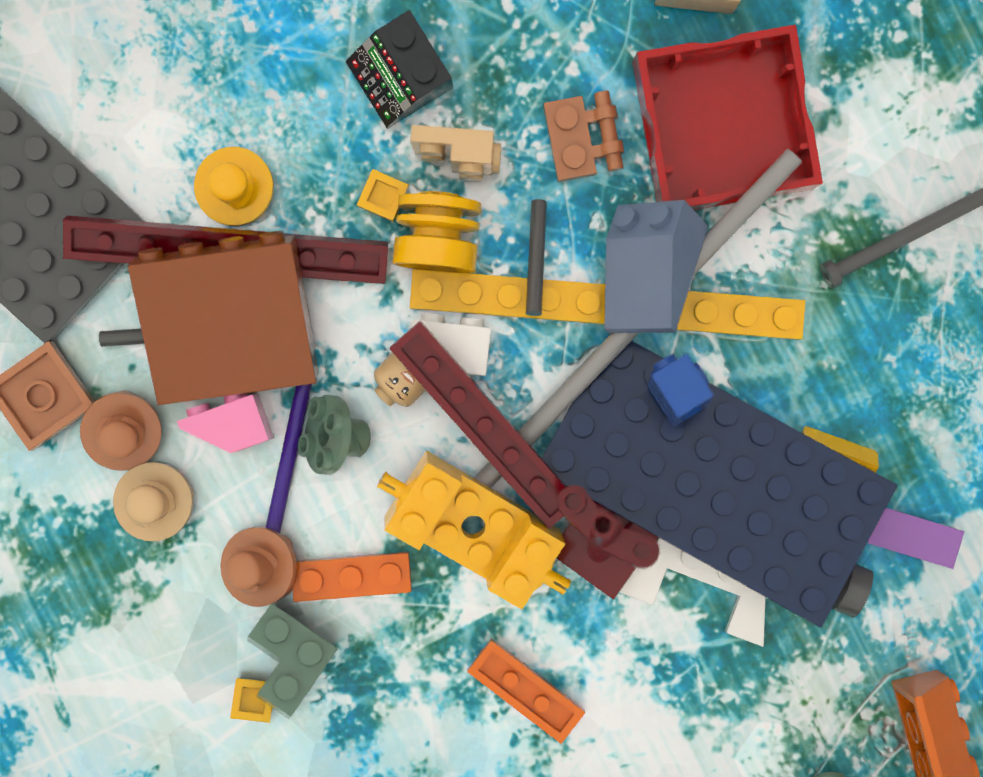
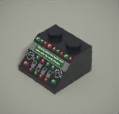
(399, 70)

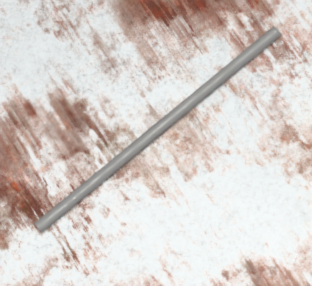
(616, 342)

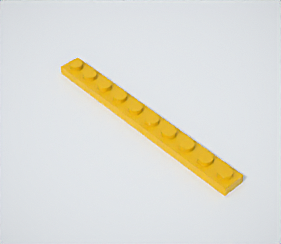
(586, 304)

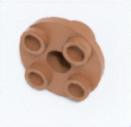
(120, 431)
(258, 566)

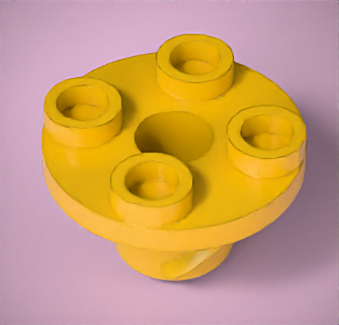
(234, 186)

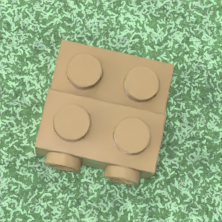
(470, 150)

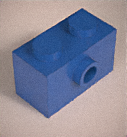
(679, 388)

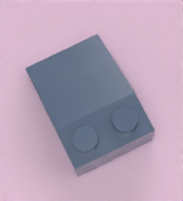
(650, 265)

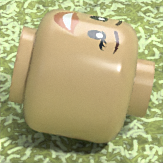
(396, 383)

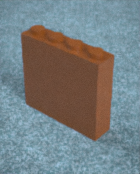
(224, 318)

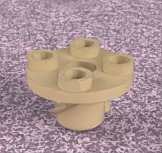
(153, 501)

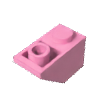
(230, 426)

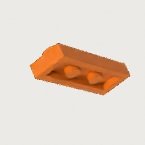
(352, 576)
(526, 691)

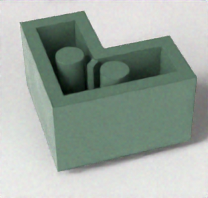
(299, 657)

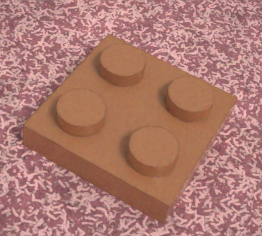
(42, 396)

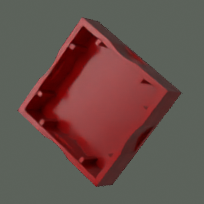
(725, 116)

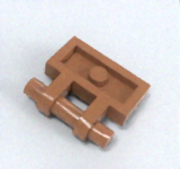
(570, 136)

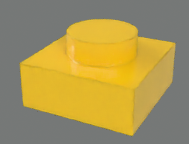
(382, 195)
(246, 704)

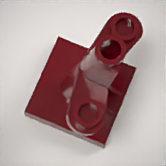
(601, 543)

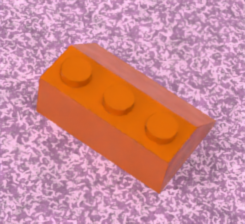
(933, 726)

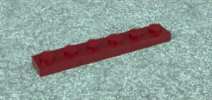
(481, 421)

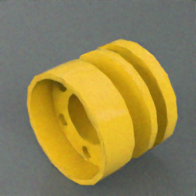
(437, 232)

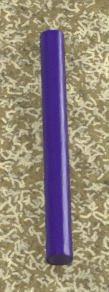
(288, 457)

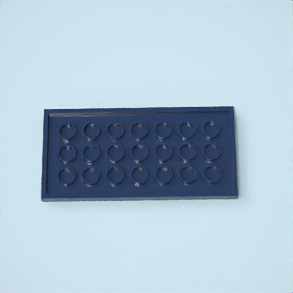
(722, 485)

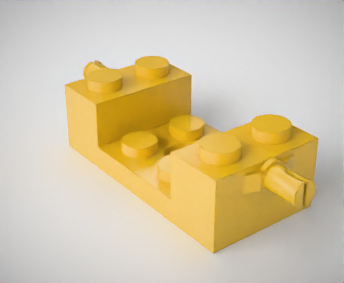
(510, 551)

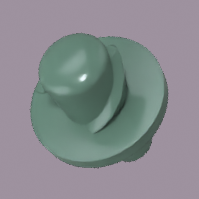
(332, 435)

